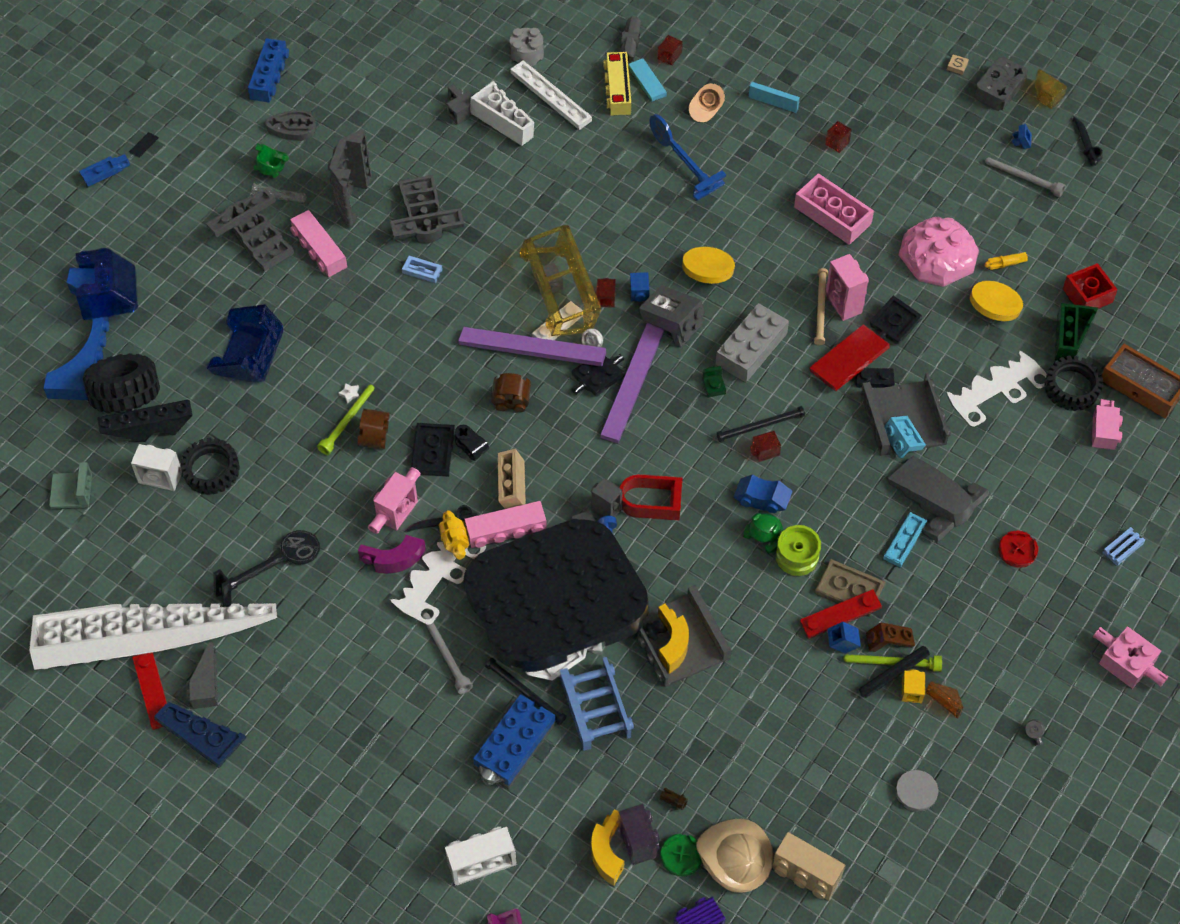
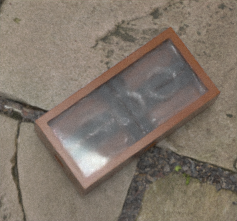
(1143, 380)

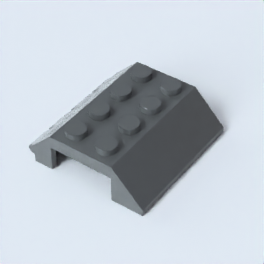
(349, 169)

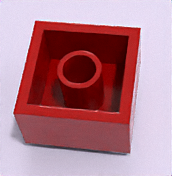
(1090, 287)

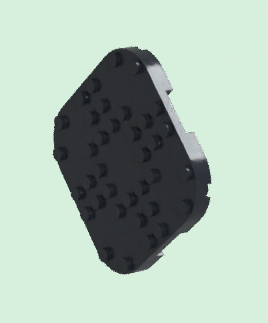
(555, 594)

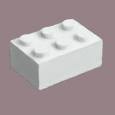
(480, 855)

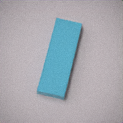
(647, 80)
(773, 97)
(905, 539)

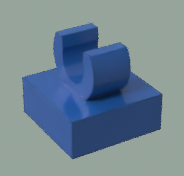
(1022, 137)

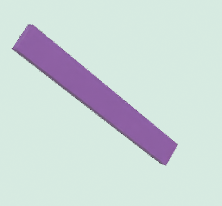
(532, 346)
(632, 383)

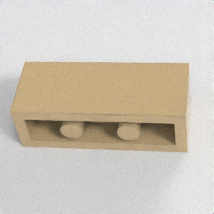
(511, 479)

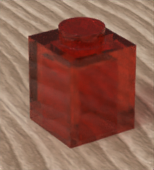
(670, 50)
(838, 136)
(606, 292)
(765, 446)

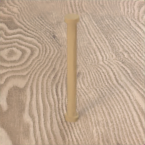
(819, 339)

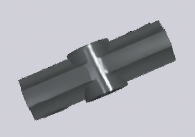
(631, 37)

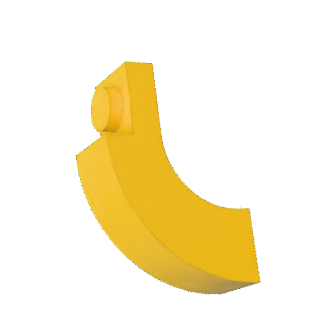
(676, 649)
(604, 859)

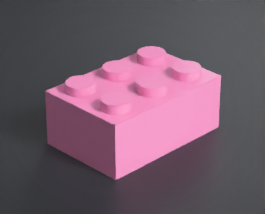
(846, 287)

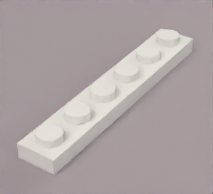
(551, 95)

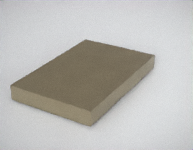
(844, 582)

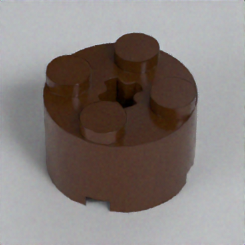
(510, 392)
(373, 428)

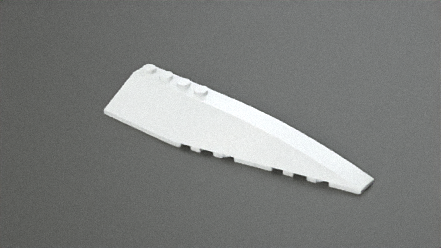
(134, 630)

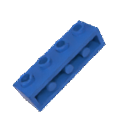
(268, 70)

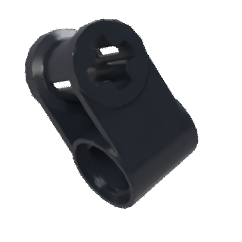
(470, 442)

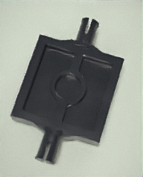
(598, 378)

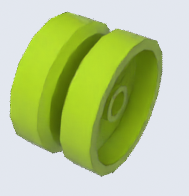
(798, 550)

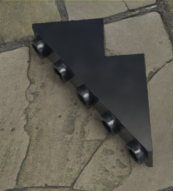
(143, 422)

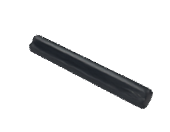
(894, 671)

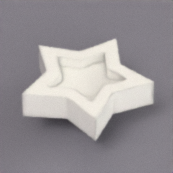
(350, 392)

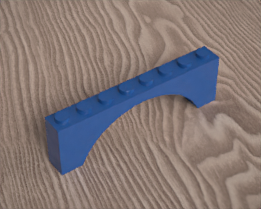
(68, 380)

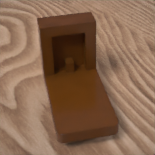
(888, 633)

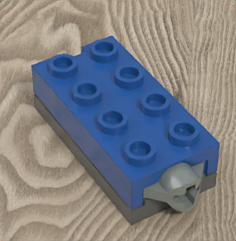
(513, 742)

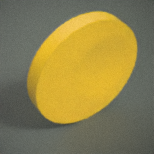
(708, 265)
(996, 301)

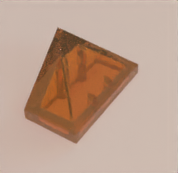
(946, 697)

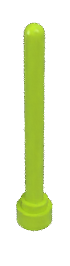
(326, 445)
(933, 663)

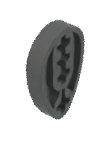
(295, 132)

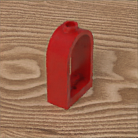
(653, 482)

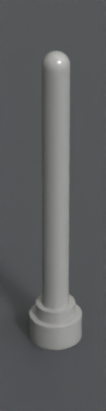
(1056, 188)
(462, 682)

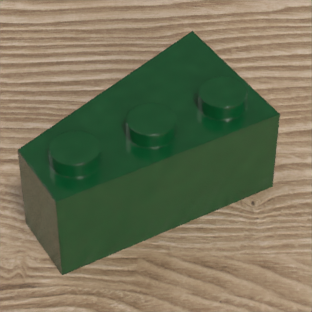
(1072, 328)

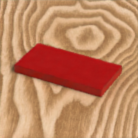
(849, 357)

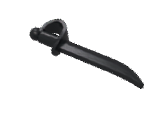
(1090, 151)
(435, 522)

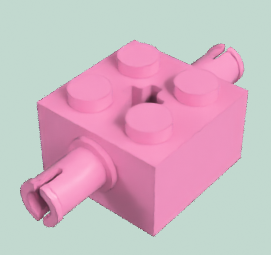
(395, 501)
(1130, 657)

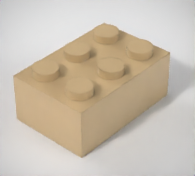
(808, 866)

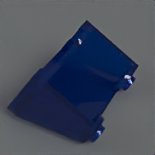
(251, 345)

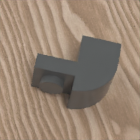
(459, 106)

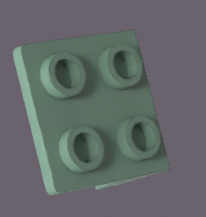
(71, 489)

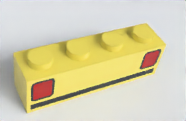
(618, 83)

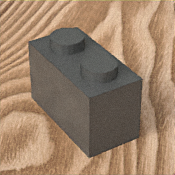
(606, 499)

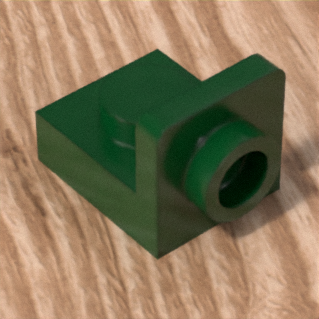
(713, 381)

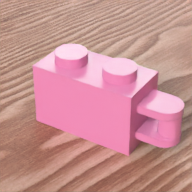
(1106, 425)

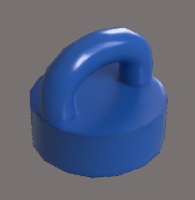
(608, 521)

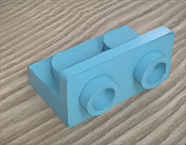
(903, 435)

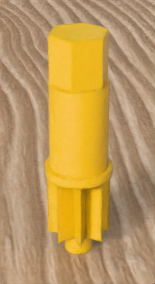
(1008, 260)

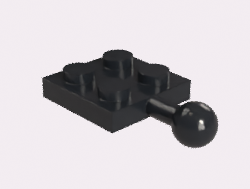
(895, 320)

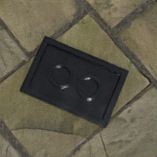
(433, 449)

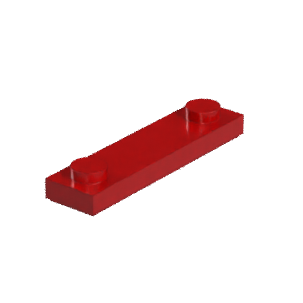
(841, 612)
(150, 685)

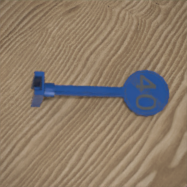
(664, 136)

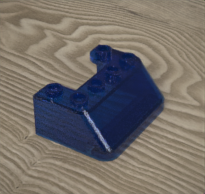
(114, 285)

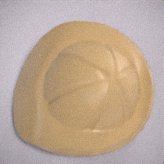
(736, 854)

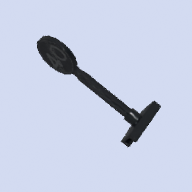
(296, 547)

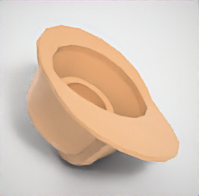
(706, 102)

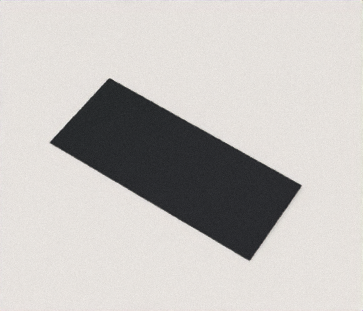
(144, 144)

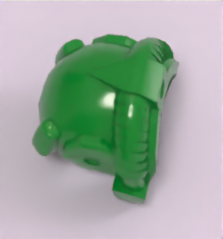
(269, 160)
(764, 529)

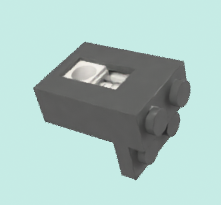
(673, 313)

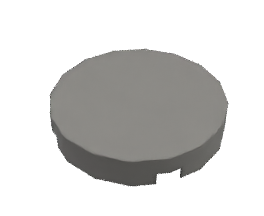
(917, 790)

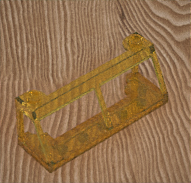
(567, 248)

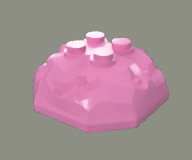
(939, 251)

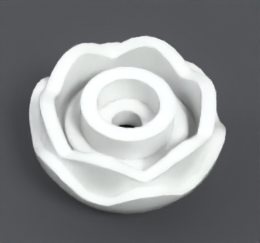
(592, 338)

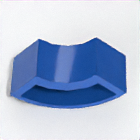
(762, 494)

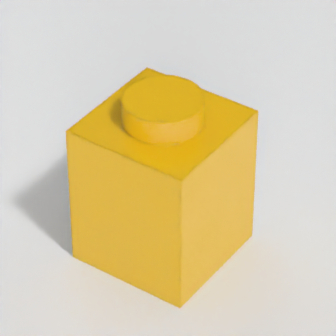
(913, 686)

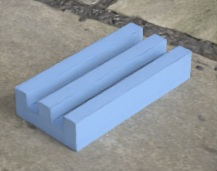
(420, 272)
(1133, 536)

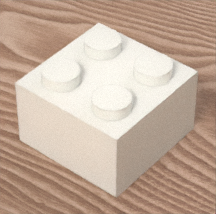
(156, 467)

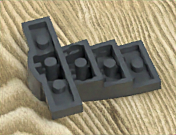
(423, 212)
(253, 229)
(937, 495)

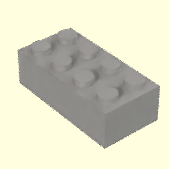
(752, 342)

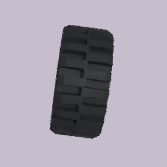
(121, 383)

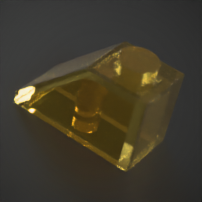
(1048, 89)

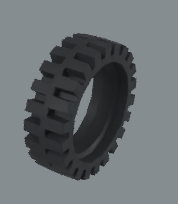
(1081, 367)
(210, 484)

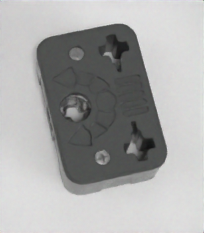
(1000, 83)

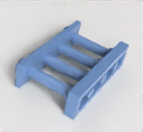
(581, 717)

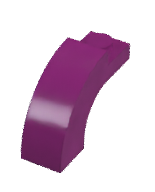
(395, 559)

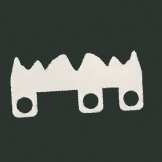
(1003, 380)
(423, 582)

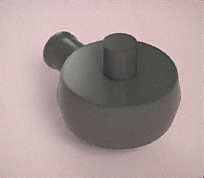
(1035, 729)

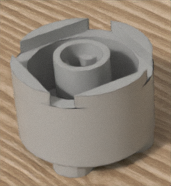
(527, 45)

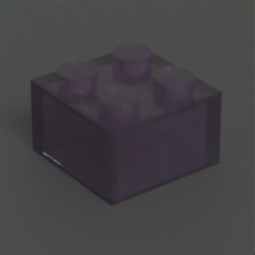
(638, 834)

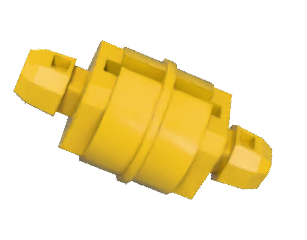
(454, 535)

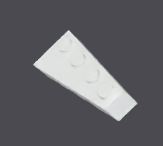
(502, 114)

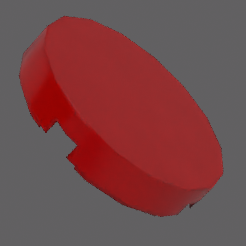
(1018, 549)

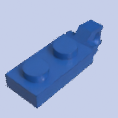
(104, 169)

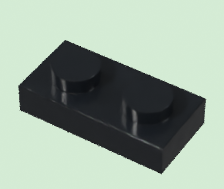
(876, 376)

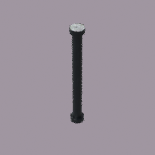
(760, 424)
(491, 664)

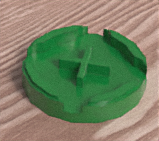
(680, 855)

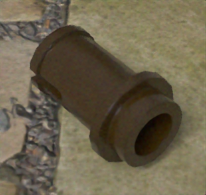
(674, 799)

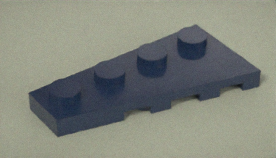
(199, 733)

